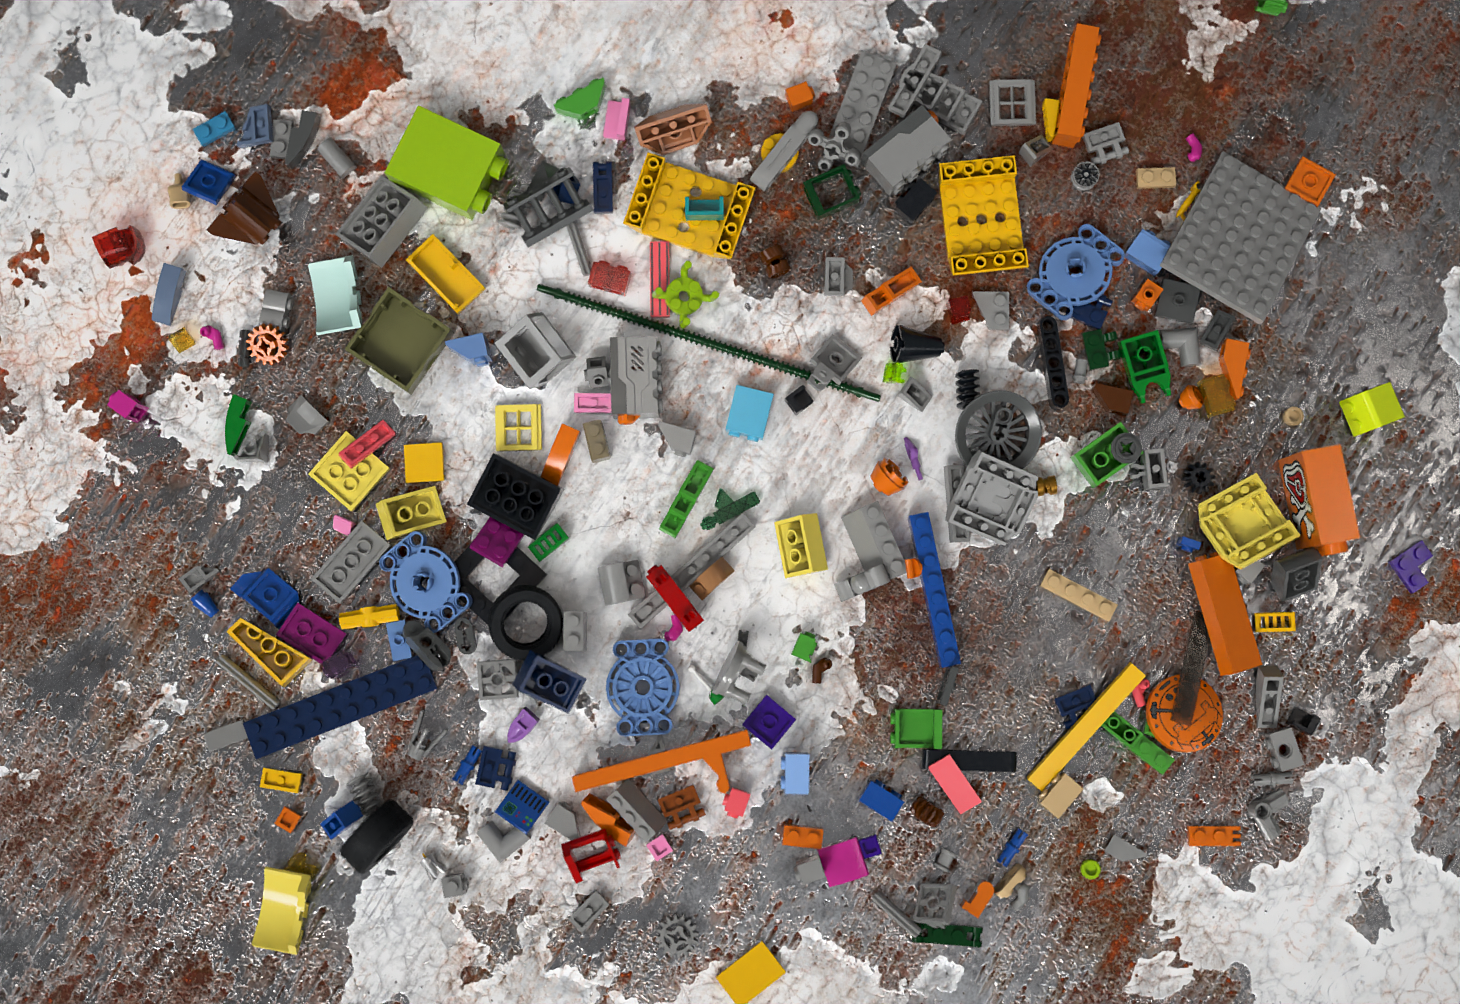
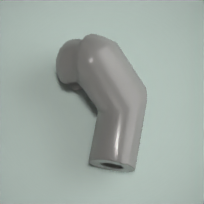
(1023, 896)

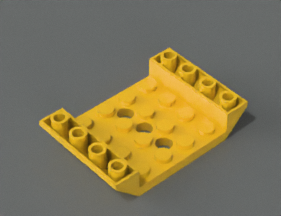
(981, 189)
(660, 206)

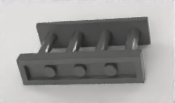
(564, 216)

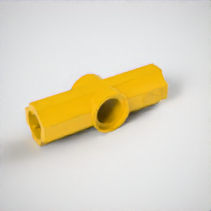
(369, 616)

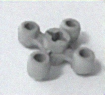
(834, 147)

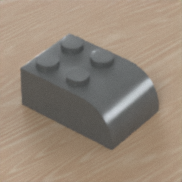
(1296, 574)

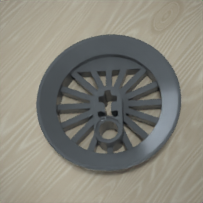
(1032, 428)

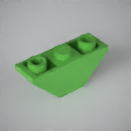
(582, 101)

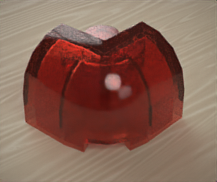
(120, 246)

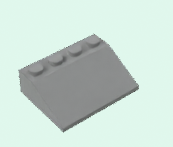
(381, 221)

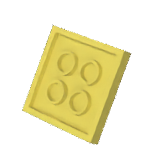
(344, 483)

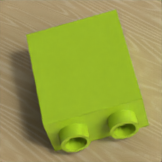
(447, 163)

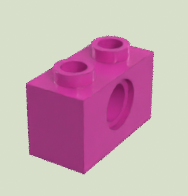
(127, 406)

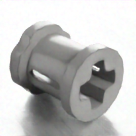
(945, 860)

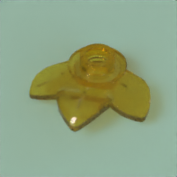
(298, 865)

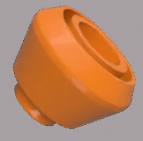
(1191, 398)

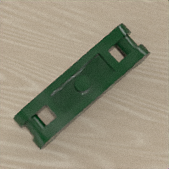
(951, 935)

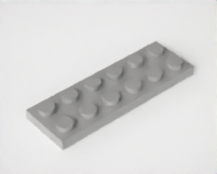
(864, 100)

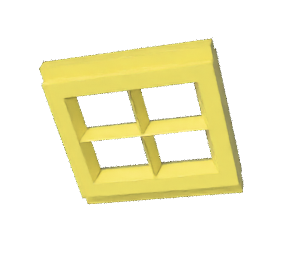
(536, 427)

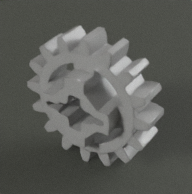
(667, 933)

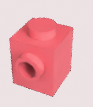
(736, 802)

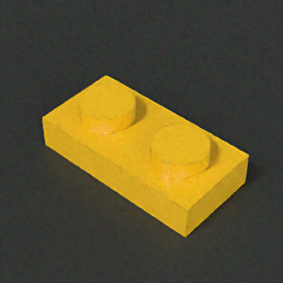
(281, 780)

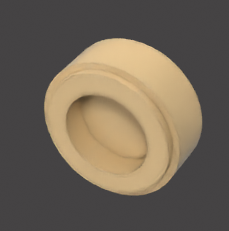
(1293, 416)

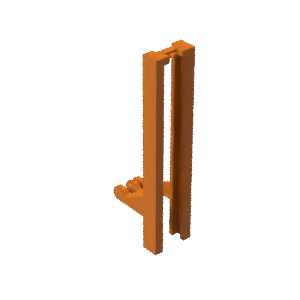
(708, 750)

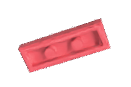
(367, 444)

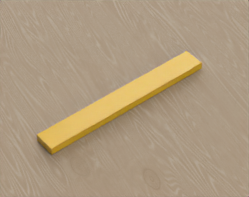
(1086, 726)

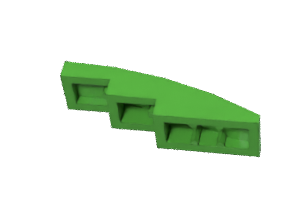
(686, 499)

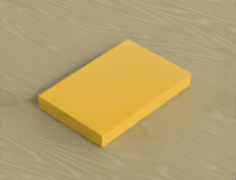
(750, 974)

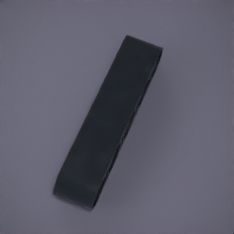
(1055, 354)
(973, 759)

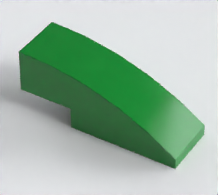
(236, 425)

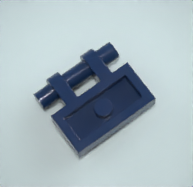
(1091, 315)
(1074, 701)
(489, 768)

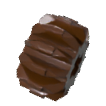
(926, 811)

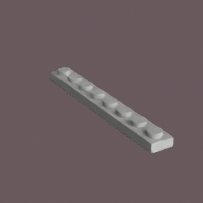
(694, 567)

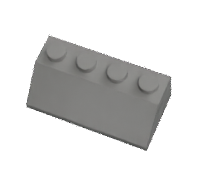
(874, 540)

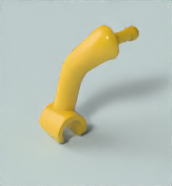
(1188, 201)

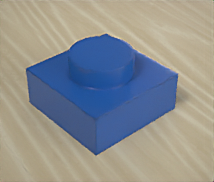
(1188, 545)

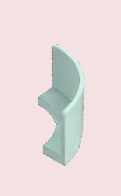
(336, 295)

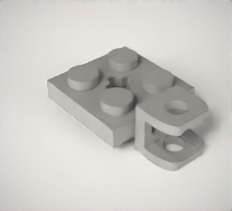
(827, 369)

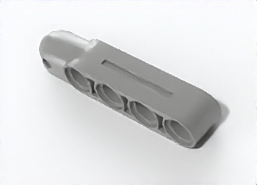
(784, 150)

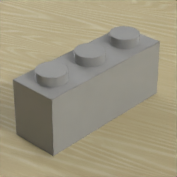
(636, 810)

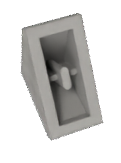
(1035, 150)
(915, 394)

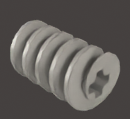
(510, 219)
(364, 794)

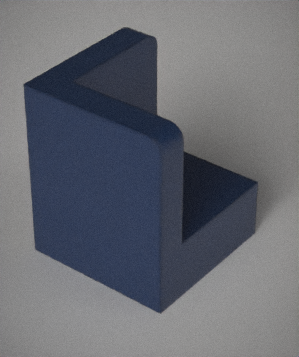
(562, 192)

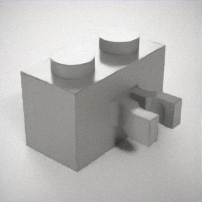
(1152, 468)

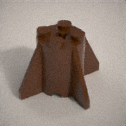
(247, 214)

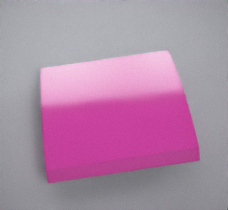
(843, 862)

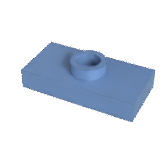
(399, 648)

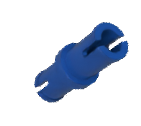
(467, 765)
(1012, 847)

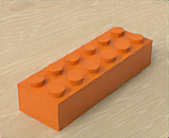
(1076, 84)

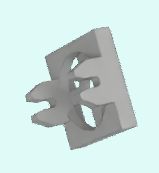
(482, 667)
(943, 919)

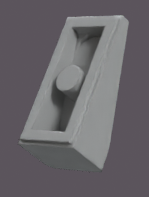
(225, 736)

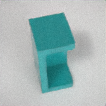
(704, 209)

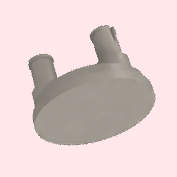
(737, 663)

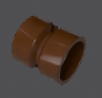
(771, 256)

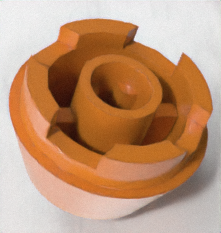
(888, 477)

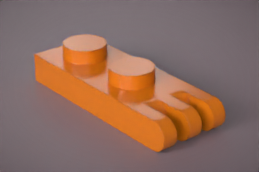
(1212, 835)

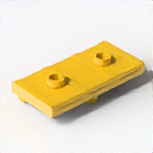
(445, 274)

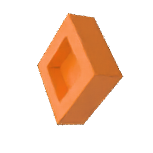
(288, 819)

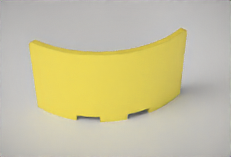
(282, 911)

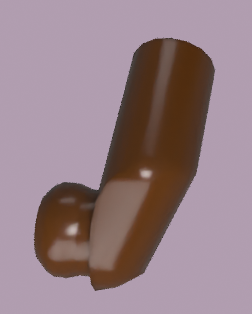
(820, 667)

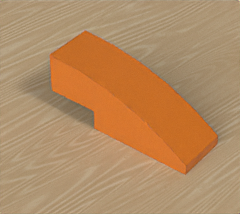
(891, 291)
(560, 454)
(607, 817)

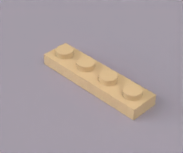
(1078, 595)

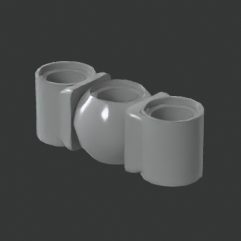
(862, 582)

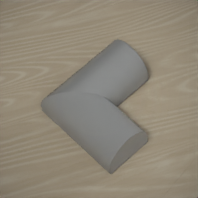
(1187, 342)
(502, 845)

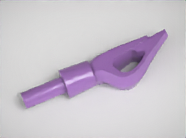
(913, 456)

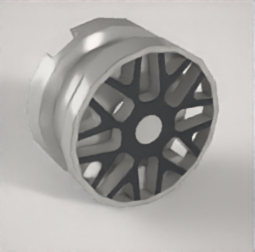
(1084, 176)

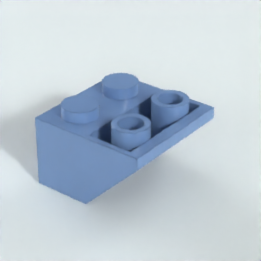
(1147, 251)

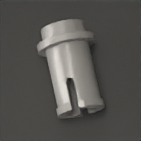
(1080, 371)

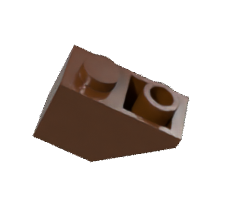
(1113, 399)

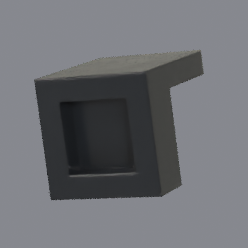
(799, 400)
(1303, 721)

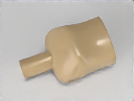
(177, 197)

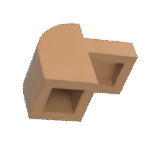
(711, 578)

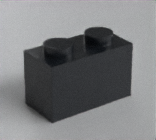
(915, 201)

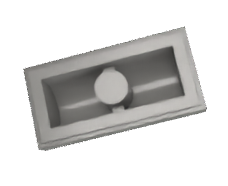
(336, 157)

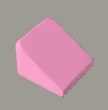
(343, 525)

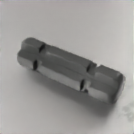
(243, 361)

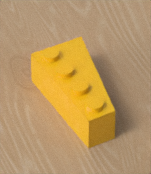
(270, 653)

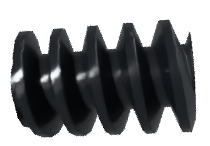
(966, 387)

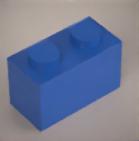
(881, 800)
(342, 819)

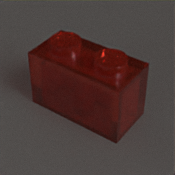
(609, 278)

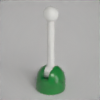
(714, 698)

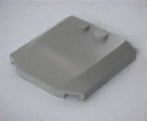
(993, 498)

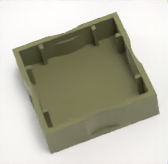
(399, 341)

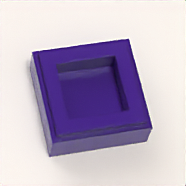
(869, 846)

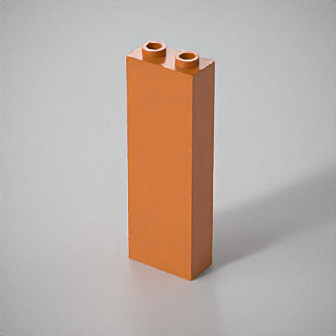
(1224, 614)

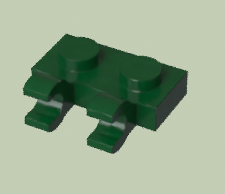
(1095, 349)

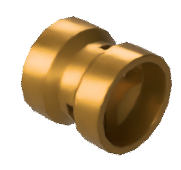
(1046, 485)

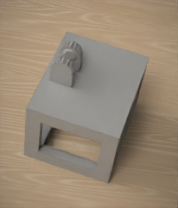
(535, 350)

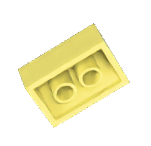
(801, 545)

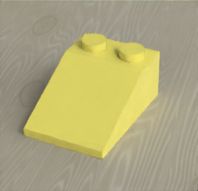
(410, 512)

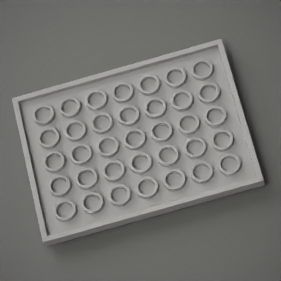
(1240, 237)

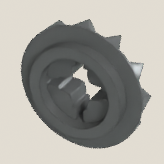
(1135, 448)

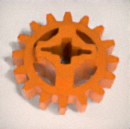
(272, 339)

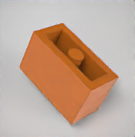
(802, 836)

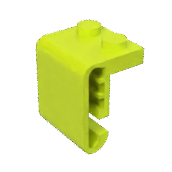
(1372, 409)

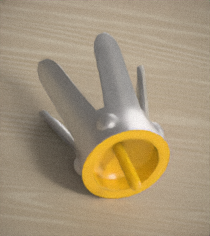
(428, 863)

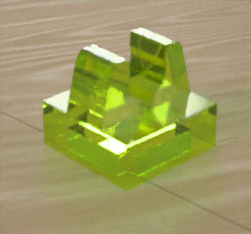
(893, 373)

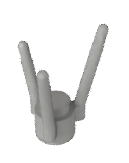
(417, 748)

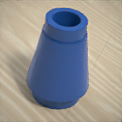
(204, 603)

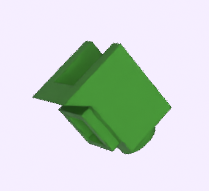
(805, 646)

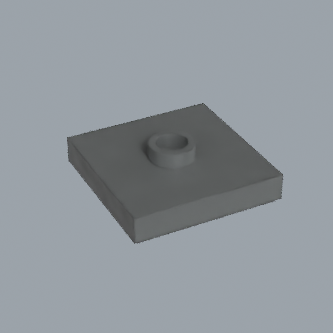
(1177, 301)
(947, 686)

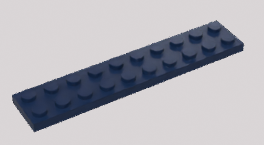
(339, 706)

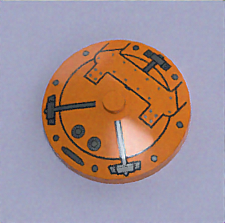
(1176, 736)

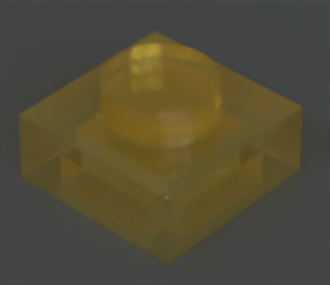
(181, 340)

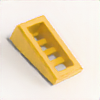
(1050, 113)
(1291, 616)

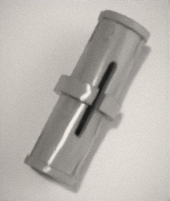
(1272, 778)

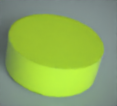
(1090, 869)

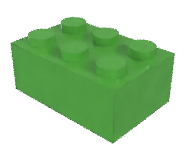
(1096, 459)

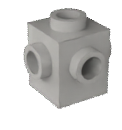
(597, 372)

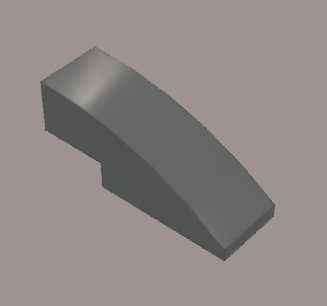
(302, 138)

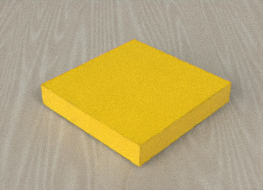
(424, 462)

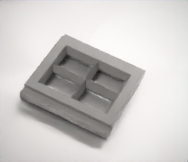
(1030, 110)

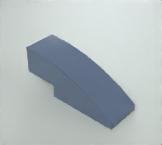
(167, 294)

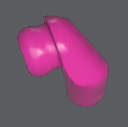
(1196, 148)
(213, 334)
(675, 630)

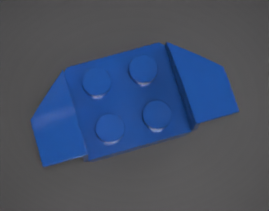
(267, 595)

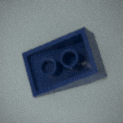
(549, 682)

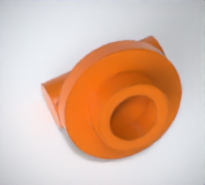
(913, 568)

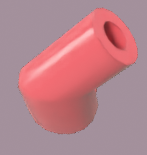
(1139, 691)

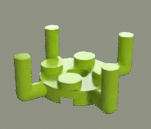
(686, 285)

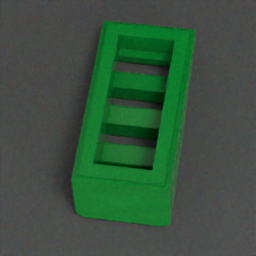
(560, 531)

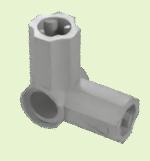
(1265, 820)

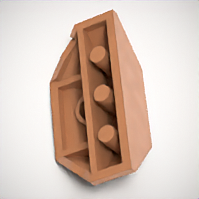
(674, 128)

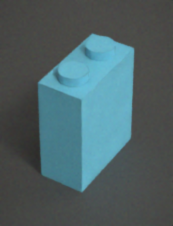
(749, 413)

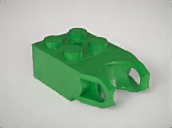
(1141, 371)

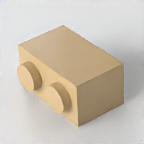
(1059, 794)

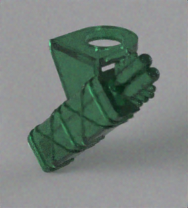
(728, 508)

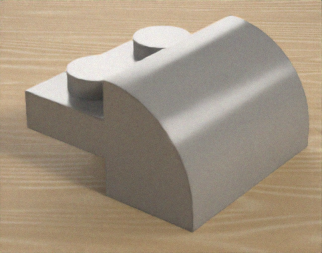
(621, 582)

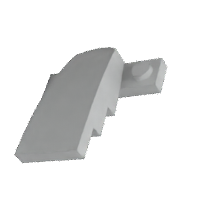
(922, 87)

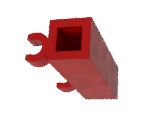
(674, 597)

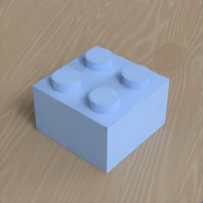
(795, 773)

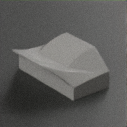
(837, 277)
(305, 417)

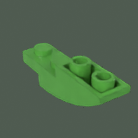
(1137, 743)

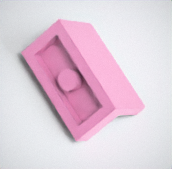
(617, 119)

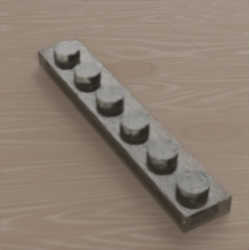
(1191, 671)

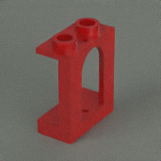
(606, 856)

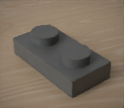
(1217, 330)

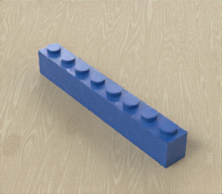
(934, 590)

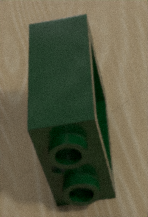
(847, 176)

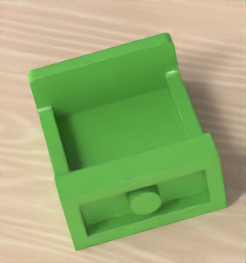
(916, 728)

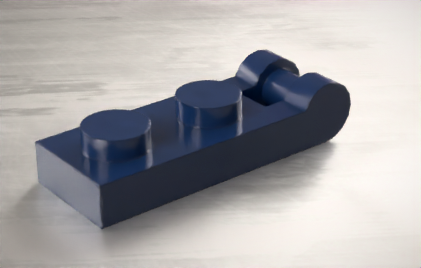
(602, 188)

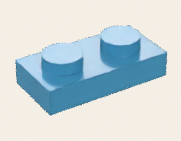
(214, 129)

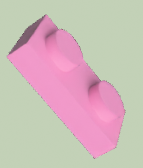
(592, 402)

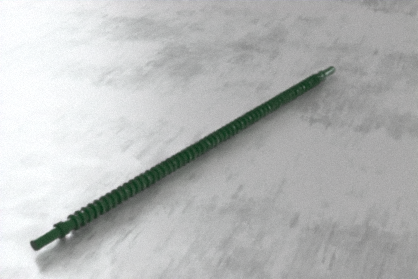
(559, 294)

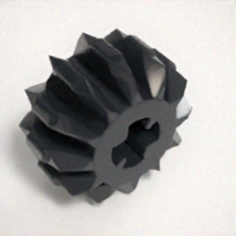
(1204, 474)

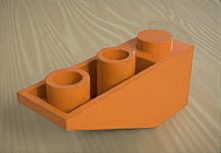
(1233, 362)

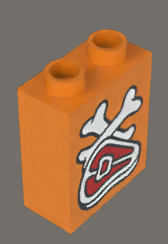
(1319, 499)

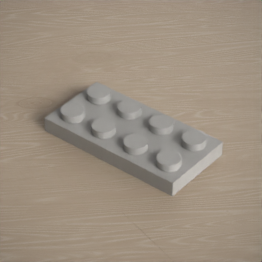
(351, 562)

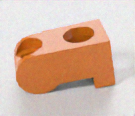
(983, 892)

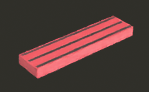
(659, 277)

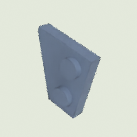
(257, 127)

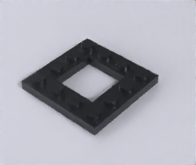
(467, 562)

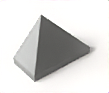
(544, 172)

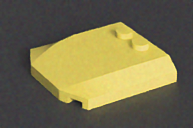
(1245, 523)

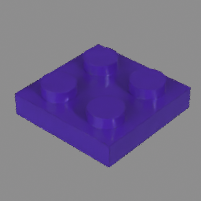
(769, 722)

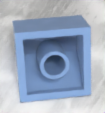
(472, 348)

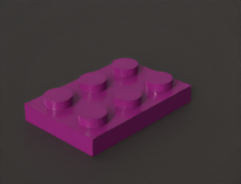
(496, 541)
(311, 633)

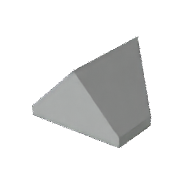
(256, 451)

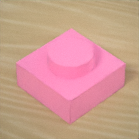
(659, 847)

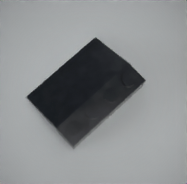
(515, 496)

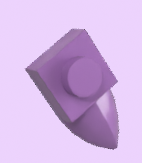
(522, 725)

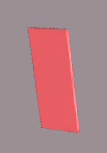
(954, 784)

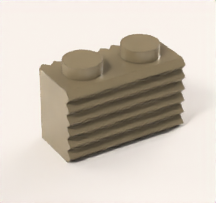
(596, 441)

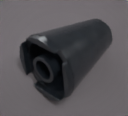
(914, 345)

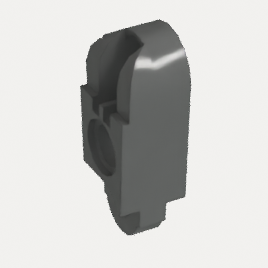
(415, 633)

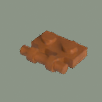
(679, 801)

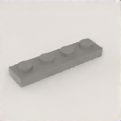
(953, 476)

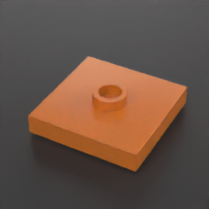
(1309, 181)

